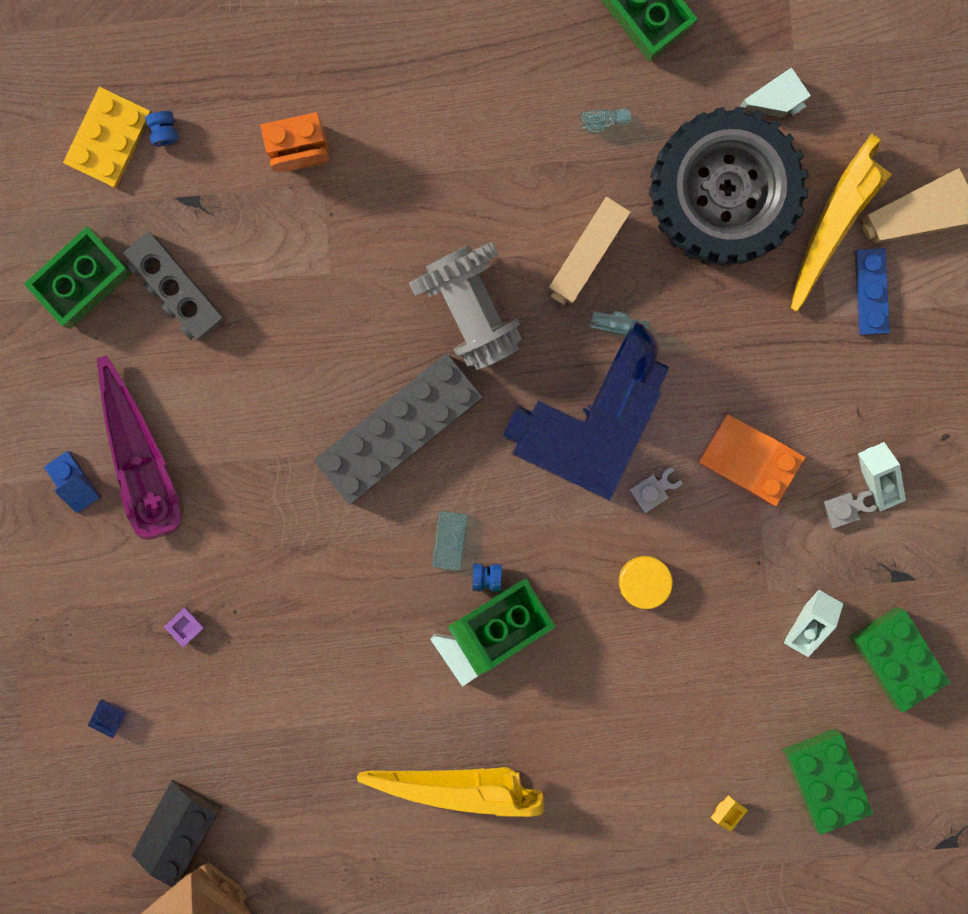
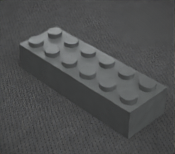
(398, 429)

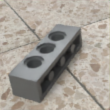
(139, 258)

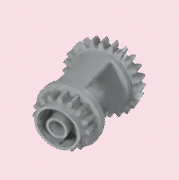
(471, 305)

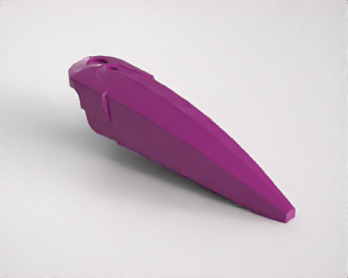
(138, 463)

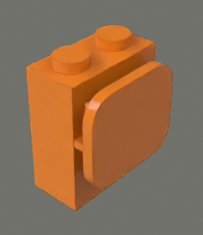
(296, 142)

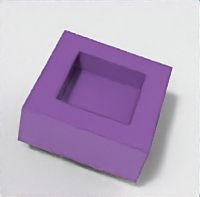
(184, 626)

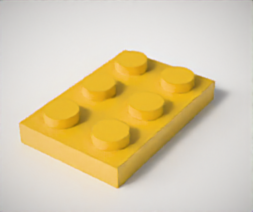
(107, 137)

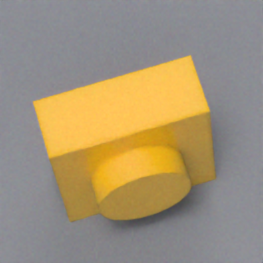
(729, 813)

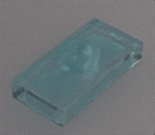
(618, 322)
(449, 540)

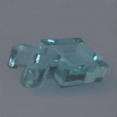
(598, 120)

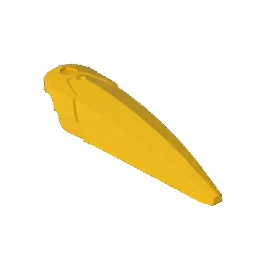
(847, 201)
(473, 790)

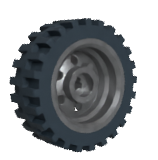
(755, 147)

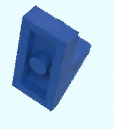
(72, 482)

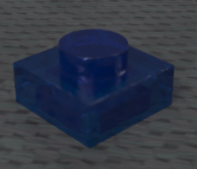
(107, 718)

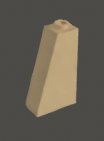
(927, 210)
(588, 251)

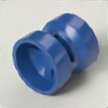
(162, 128)
(487, 577)

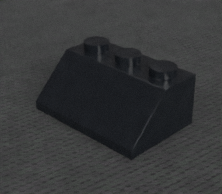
(175, 833)

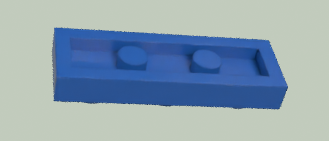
(872, 291)

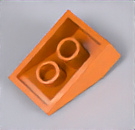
(751, 460)

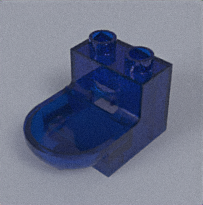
(597, 449)

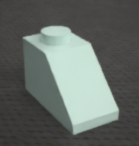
(779, 97)
(882, 476)
(814, 623)
(454, 657)

